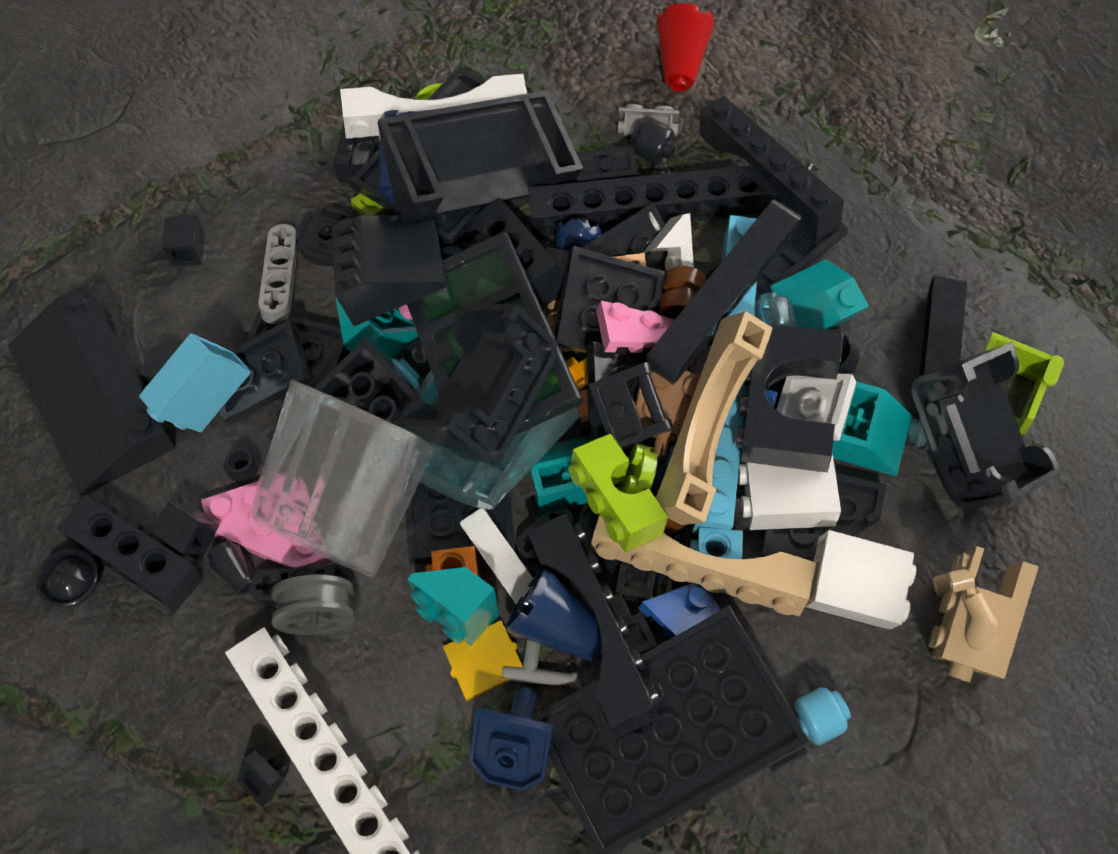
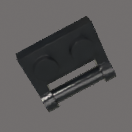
(619, 409)

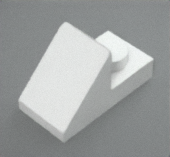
(677, 240)

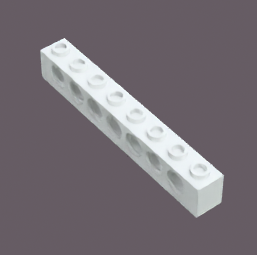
(250, 661)

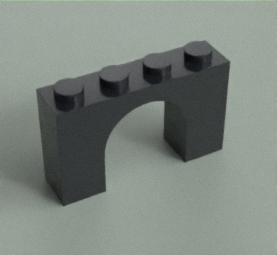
(769, 435)

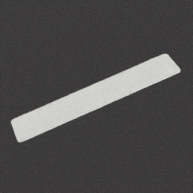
(497, 553)

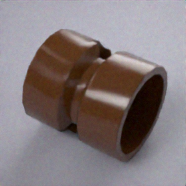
(679, 288)

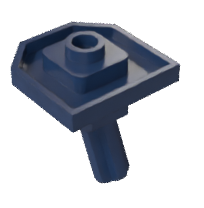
(511, 747)

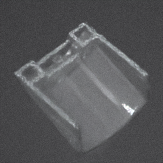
(337, 479)

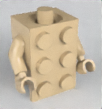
(978, 623)

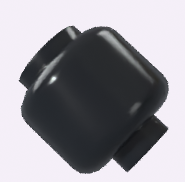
(653, 141)

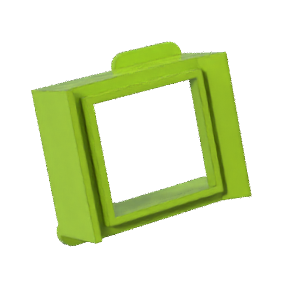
(1035, 366)

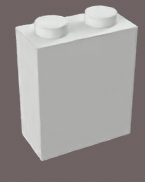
(788, 497)
(861, 580)

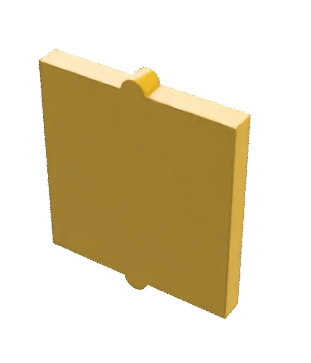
(481, 664)

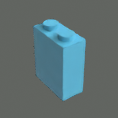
(194, 384)

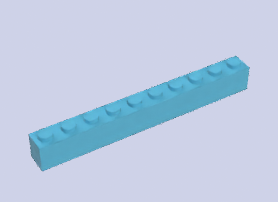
(727, 456)

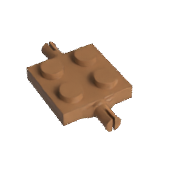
(675, 403)

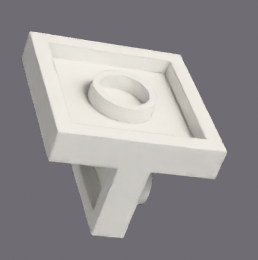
(818, 399)

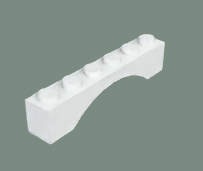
(366, 105)

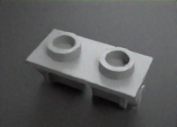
(635, 113)

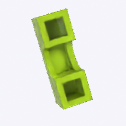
(628, 517)

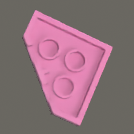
(232, 511)

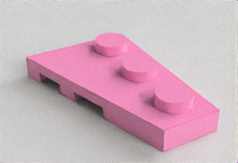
(629, 327)

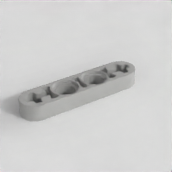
(283, 272)

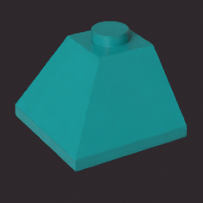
(822, 296)
(387, 331)

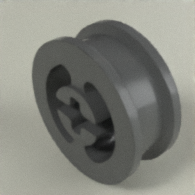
(312, 604)

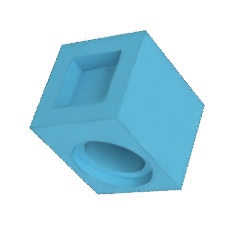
(726, 540)

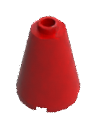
(683, 43)

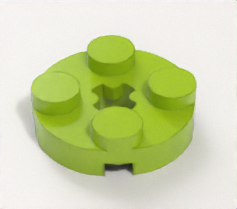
(640, 470)

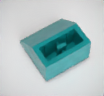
(873, 430)
(552, 478)
(456, 601)

